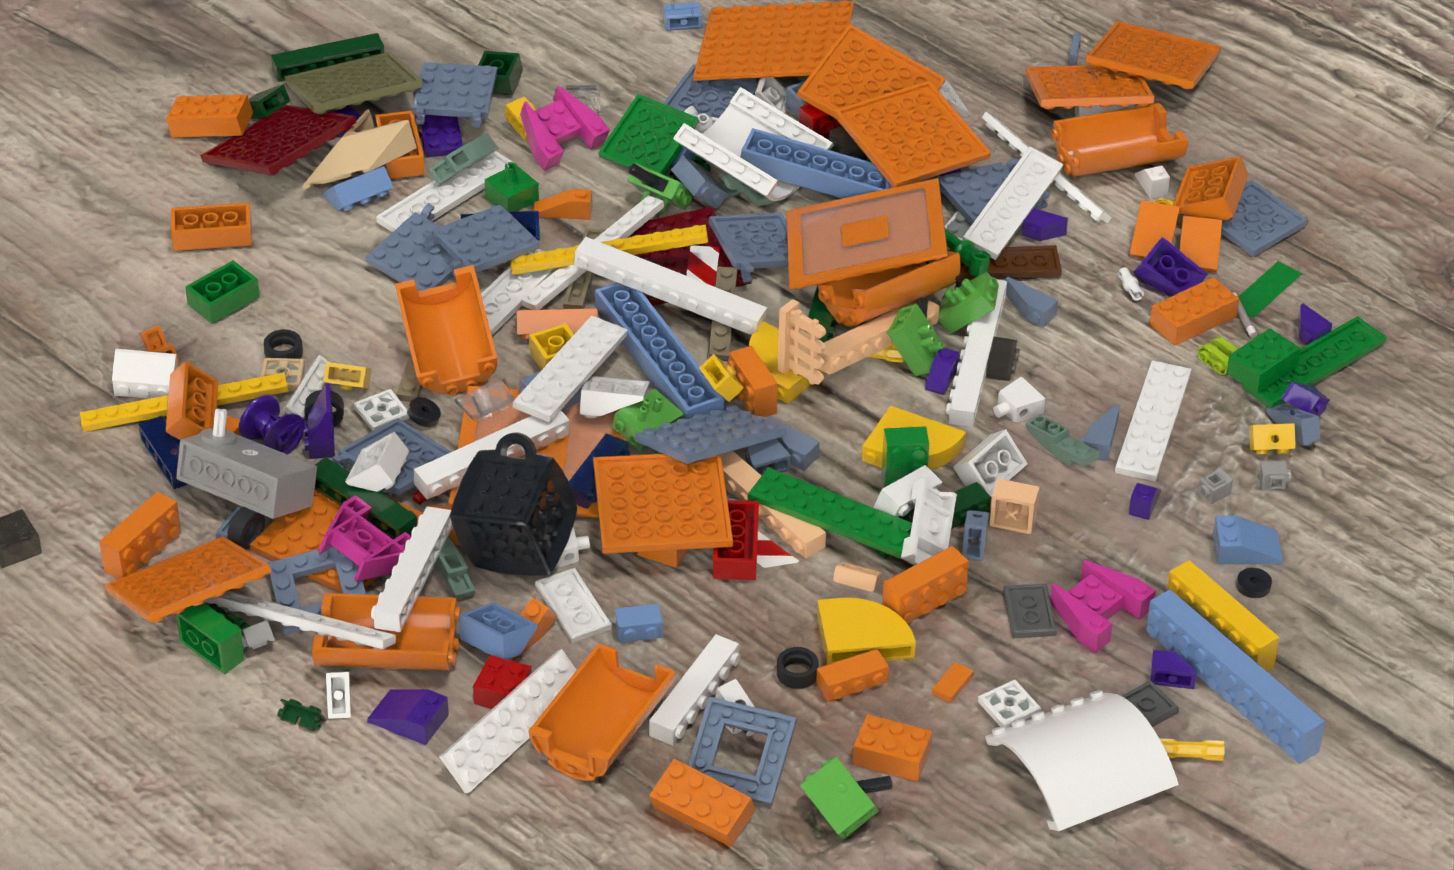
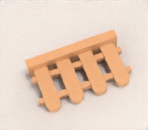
(790, 340)

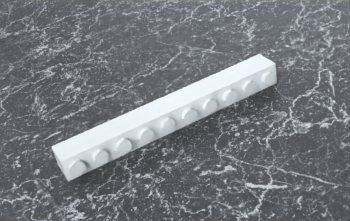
(669, 286)
(974, 360)

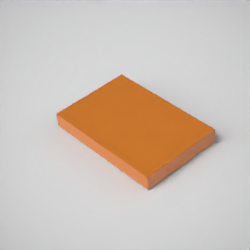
(1152, 224)
(1201, 241)

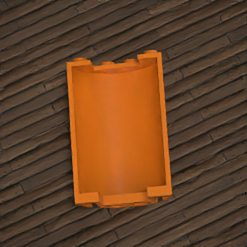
(1116, 140)
(875, 294)
(448, 333)
(423, 643)
(597, 714)

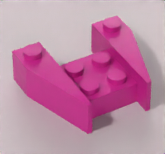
(559, 123)
(363, 541)
(1097, 599)

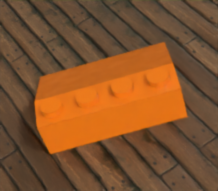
(1212, 189)

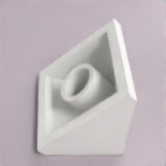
(772, 93)

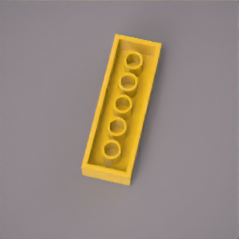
(1224, 613)

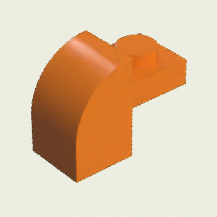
(155, 341)

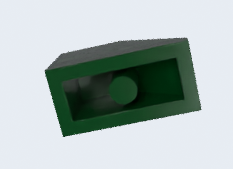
(268, 101)

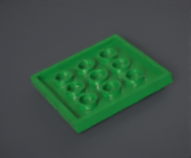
(647, 135)

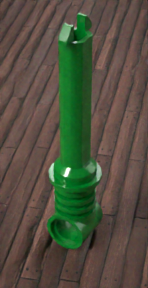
(975, 259)

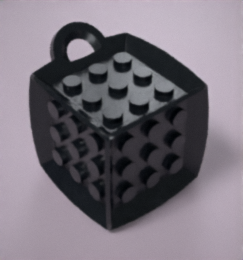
(514, 510)

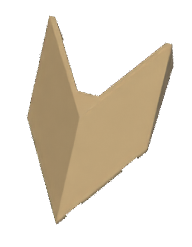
(364, 149)

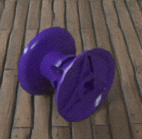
(263, 420)

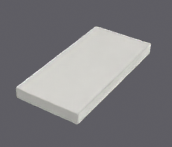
(573, 605)

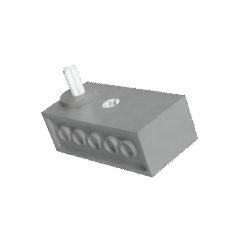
(245, 471)

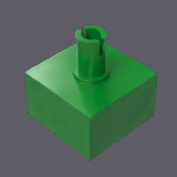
(512, 188)

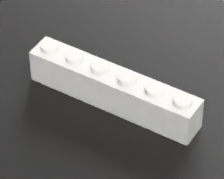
(694, 689)

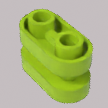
(1216, 354)

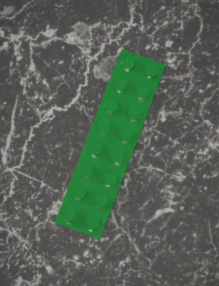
(1324, 358)
(831, 511)

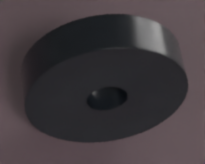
(423, 412)
(1254, 582)

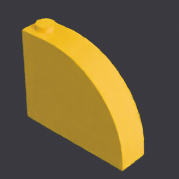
(766, 346)
(944, 440)
(860, 626)

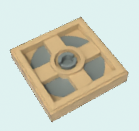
(292, 367)

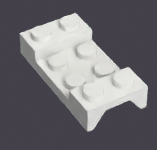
(930, 522)

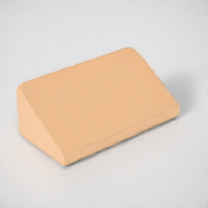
(856, 576)

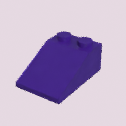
(1169, 269)
(320, 427)
(411, 713)

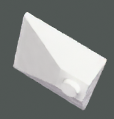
(608, 394)

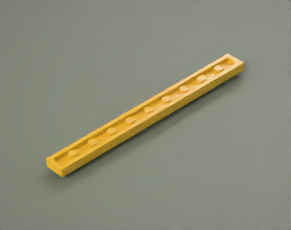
(633, 245)
(158, 406)

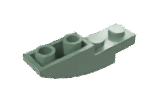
(462, 158)
(1059, 442)
(454, 571)

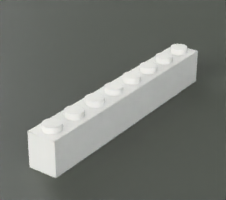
(449, 469)
(412, 569)

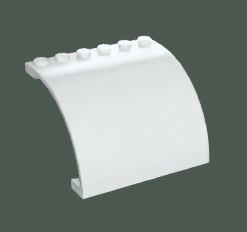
(726, 137)
(1089, 756)

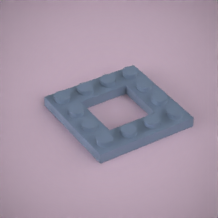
(287, 569)
(779, 733)

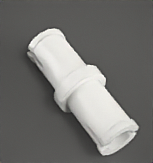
(1130, 284)

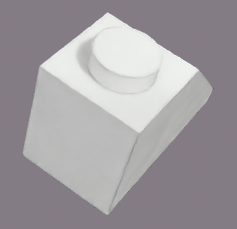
(1154, 181)
(338, 694)

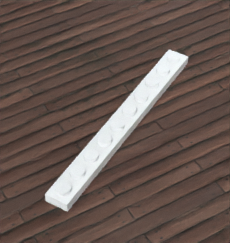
(1061, 181)
(566, 275)
(305, 620)

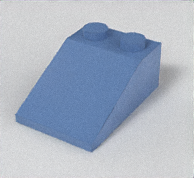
(1245, 542)

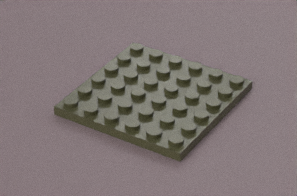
(353, 82)

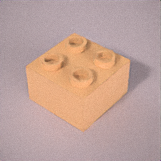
(1014, 506)

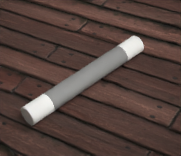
(1245, 320)

